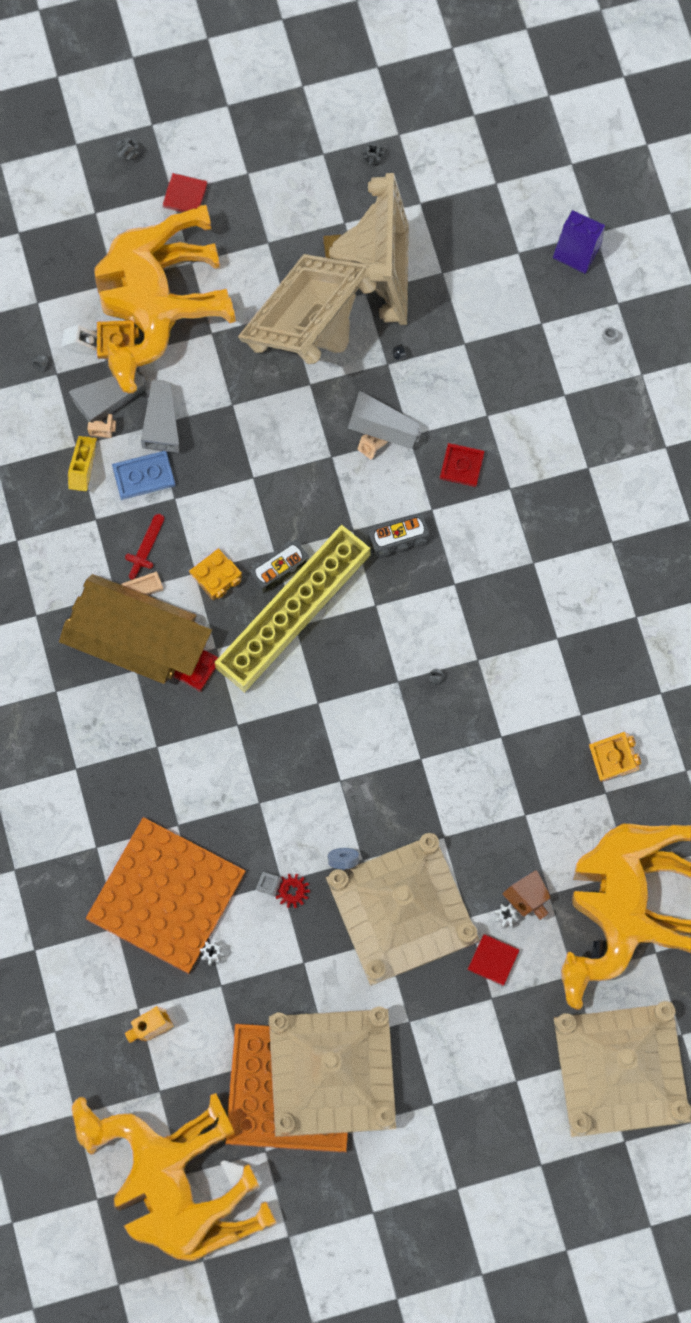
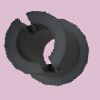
(598, 949)

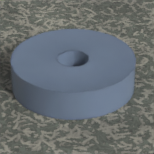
(343, 858)

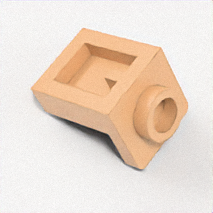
(101, 429)
(369, 445)

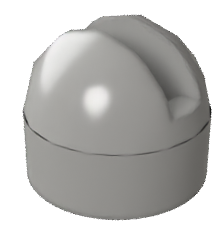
(609, 334)

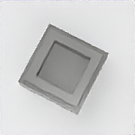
(268, 884)

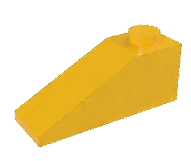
(82, 463)

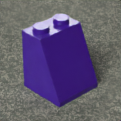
(579, 241)

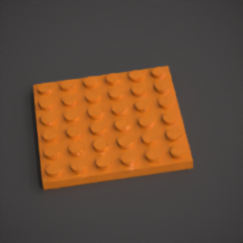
(165, 895)
(252, 1098)

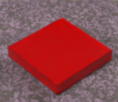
(184, 193)
(462, 465)
(493, 960)

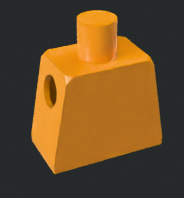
(156, 1021)

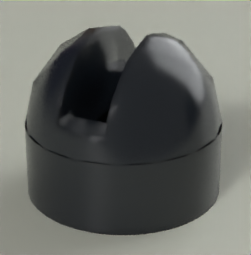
(399, 352)

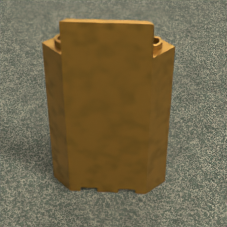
(134, 630)

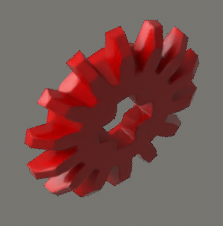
(295, 883)

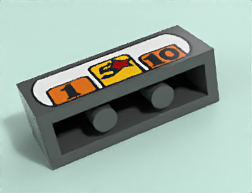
(398, 536)
(278, 566)

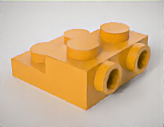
(118, 332)
(216, 574)
(615, 756)

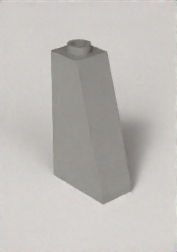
(104, 397)
(160, 422)
(383, 422)

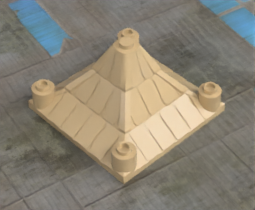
(383, 245)
(309, 309)
(402, 909)
(621, 1070)
(332, 1072)

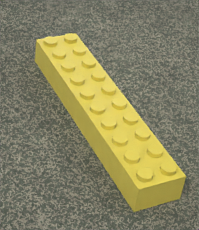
(292, 608)

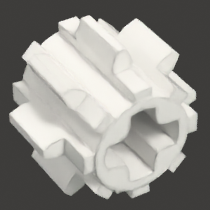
(512, 918)
(215, 957)

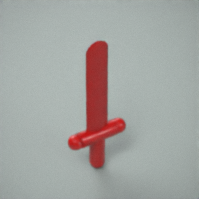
(145, 547)

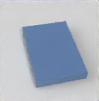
(143, 475)

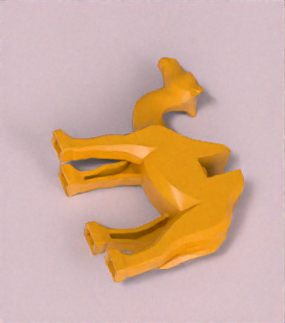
(137, 290)
(621, 906)
(159, 1179)

